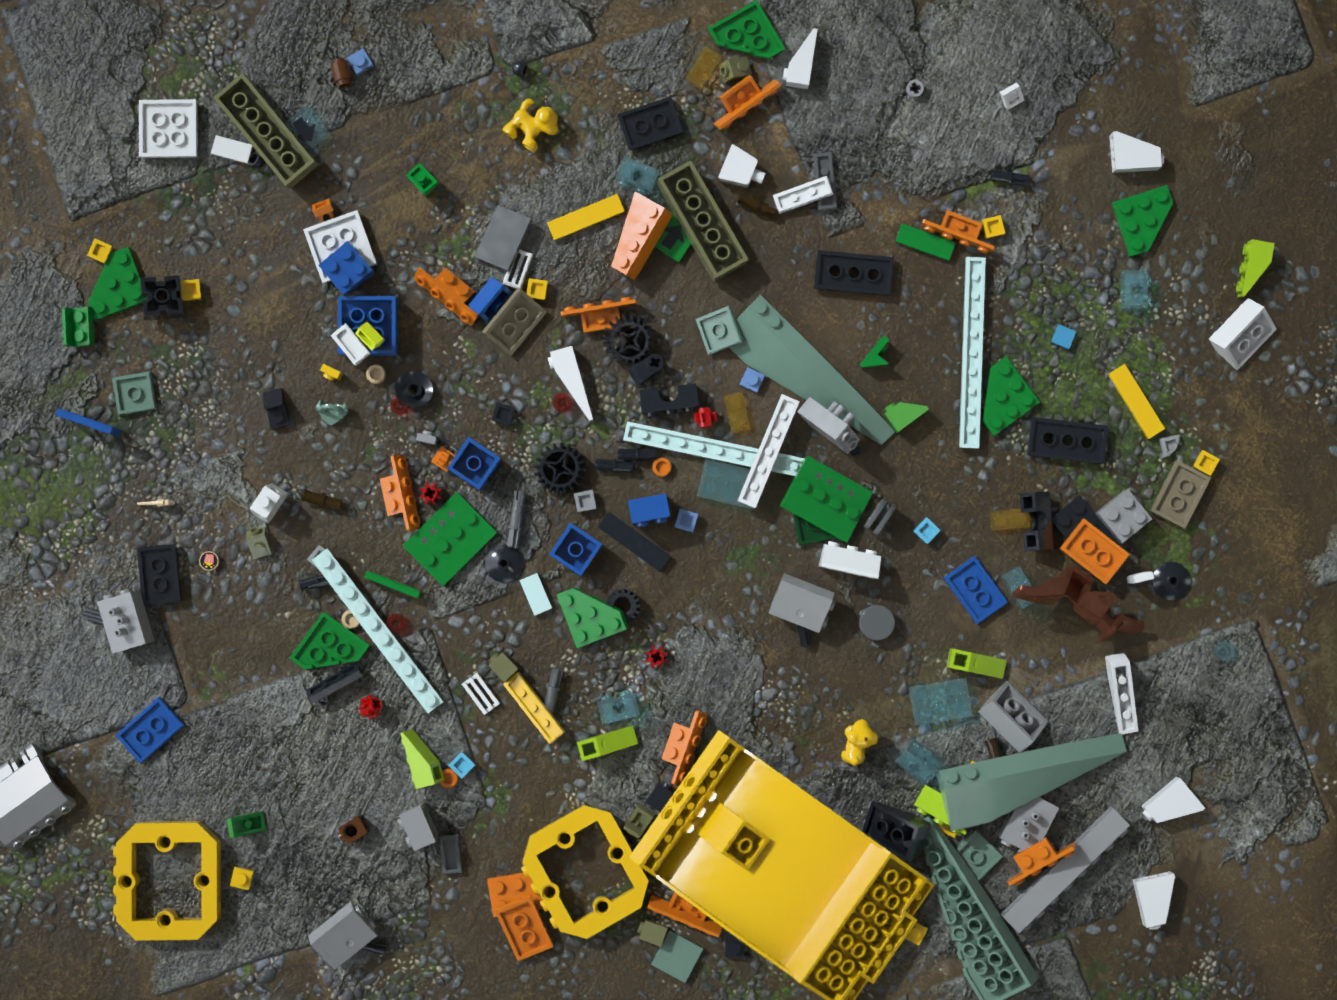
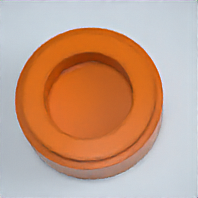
(661, 467)
(450, 778)

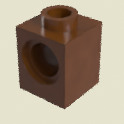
(360, 825)

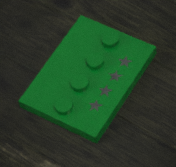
(826, 499)
(450, 539)

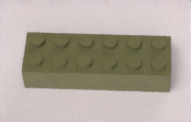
(266, 130)
(702, 221)

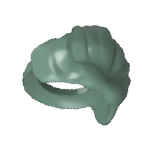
(331, 413)

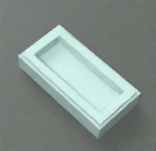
(535, 594)

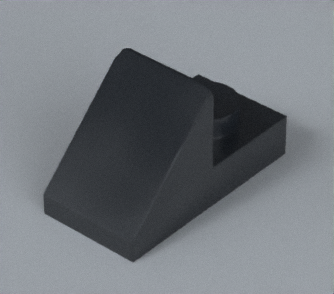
(276, 408)

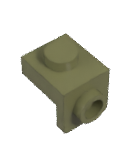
(735, 68)
(258, 542)
(638, 821)

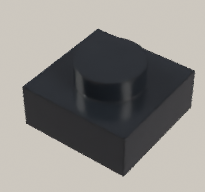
(503, 414)

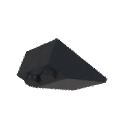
(896, 830)

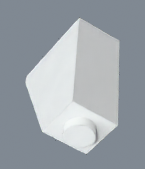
(1133, 154)
(1171, 802)
(1154, 898)

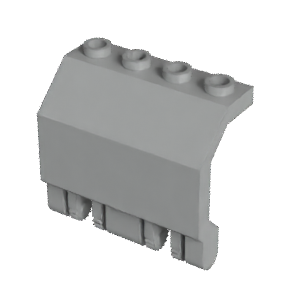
(28, 798)

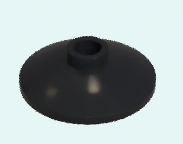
(415, 381)
(514, 563)
(1162, 577)

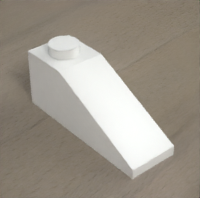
(800, 65)

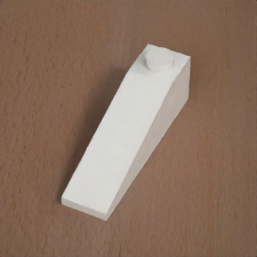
(567, 369)
(1122, 692)

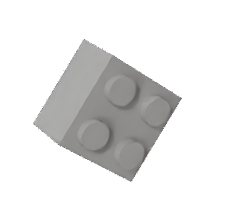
(1123, 516)
(418, 827)

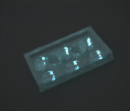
(722, 482)
(940, 701)

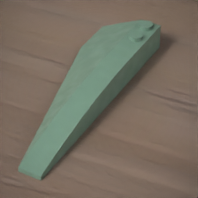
(792, 362)
(994, 787)
(983, 940)

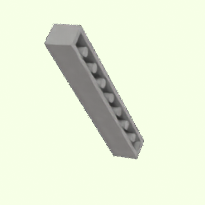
(1059, 877)

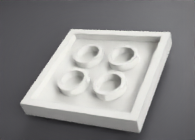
(168, 128)
(332, 234)

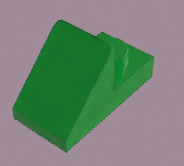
(422, 180)
(873, 359)
(246, 824)

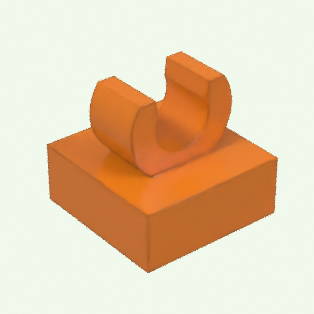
(322, 208)
(443, 458)

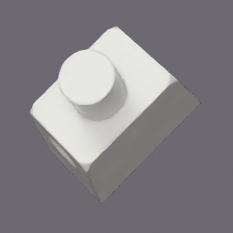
(740, 168)
(268, 502)

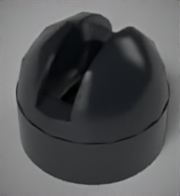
(519, 68)
(256, 160)

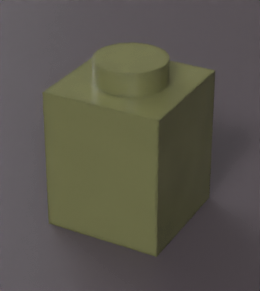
(503, 666)
(652, 931)

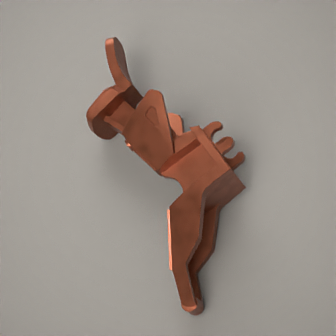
(1087, 604)

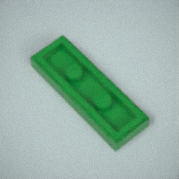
(925, 242)
(393, 584)

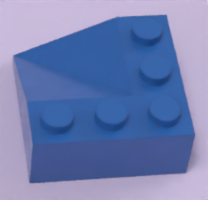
(379, 312)

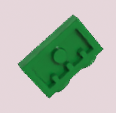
(78, 326)

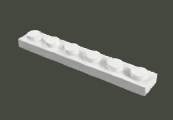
(768, 451)

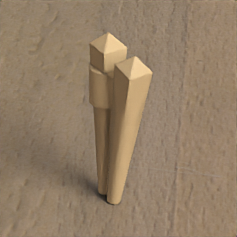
(160, 503)

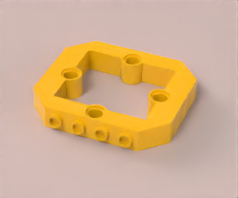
(125, 895)
(617, 907)

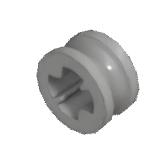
(918, 84)

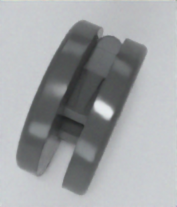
(880, 515)
(876, 622)

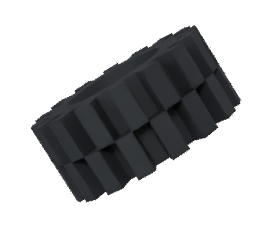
(631, 597)

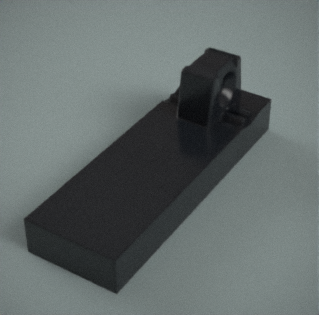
(320, 691)

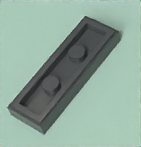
(824, 167)

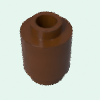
(341, 72)

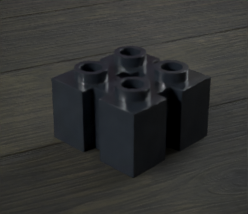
(170, 289)

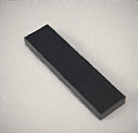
(634, 541)

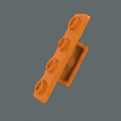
(742, 98)
(959, 228)
(449, 291)
(597, 317)
(399, 493)
(683, 744)
(1036, 857)
(682, 911)

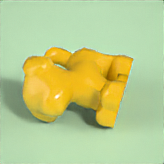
(544, 121)
(859, 737)

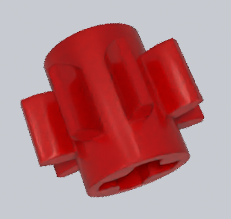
(705, 417)
(426, 490)
(658, 661)
(371, 707)

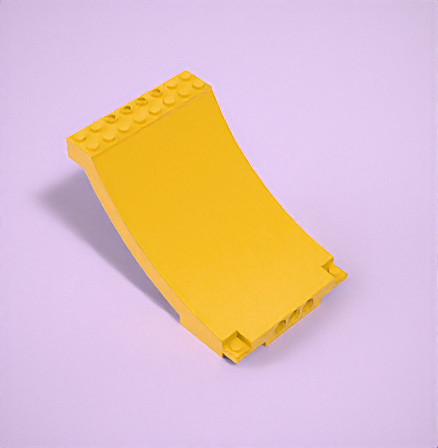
(782, 872)

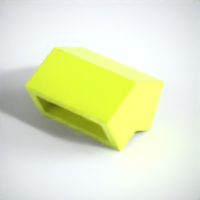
(369, 336)

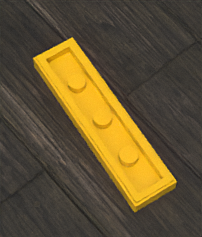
(585, 217)
(1136, 401)
(534, 707)

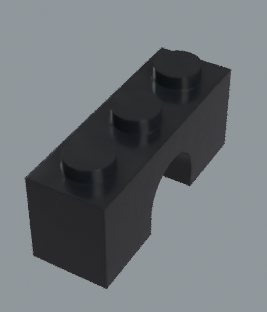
(686, 400)
(1039, 508)

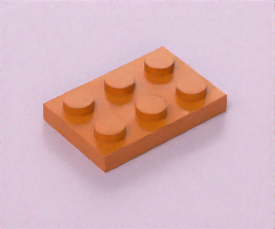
(1094, 551)
(510, 888)
(524, 927)

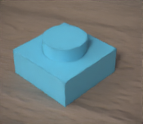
(926, 530)
(461, 764)

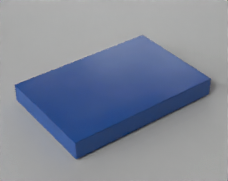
(88, 422)
(975, 590)
(150, 730)

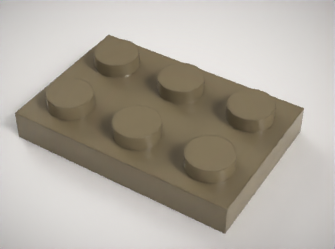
(514, 321)
(1180, 494)

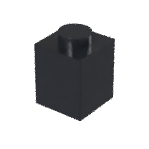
(660, 796)

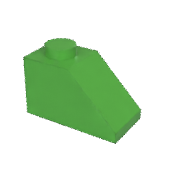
(903, 414)

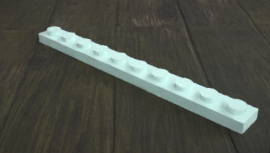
(972, 352)
(705, 447)
(377, 630)

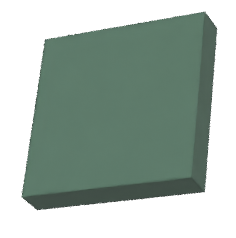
(719, 330)
(134, 393)
(978, 854)
(677, 956)

